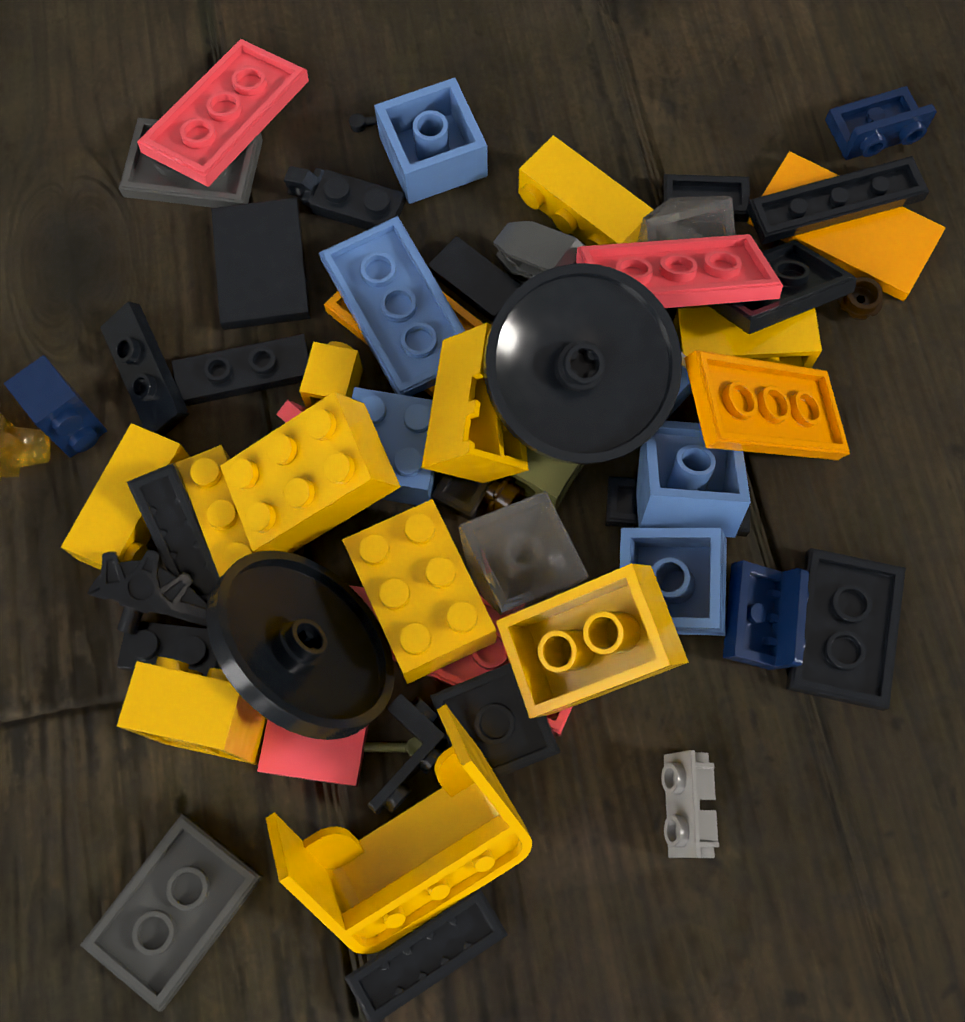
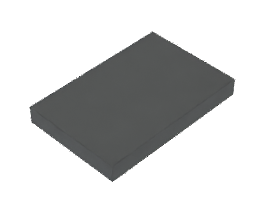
(154, 181)
(171, 912)

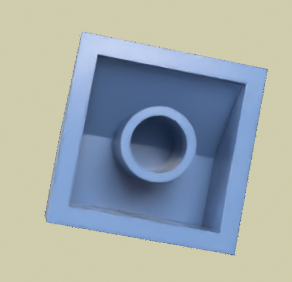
(690, 484)

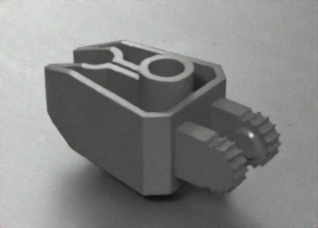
(532, 248)

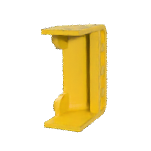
(413, 864)

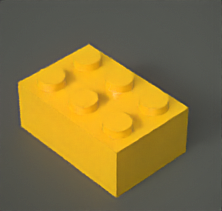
(309, 475)
(420, 591)
(591, 640)
(192, 711)

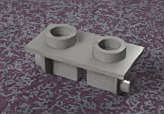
(686, 781)

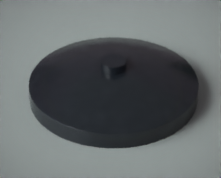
(582, 364)
(300, 645)

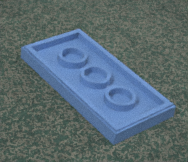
(394, 303)

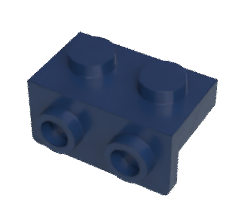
(878, 123)
(766, 616)

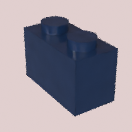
(56, 407)

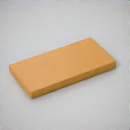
(879, 246)
(765, 407)

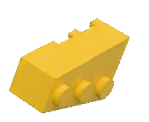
(463, 428)

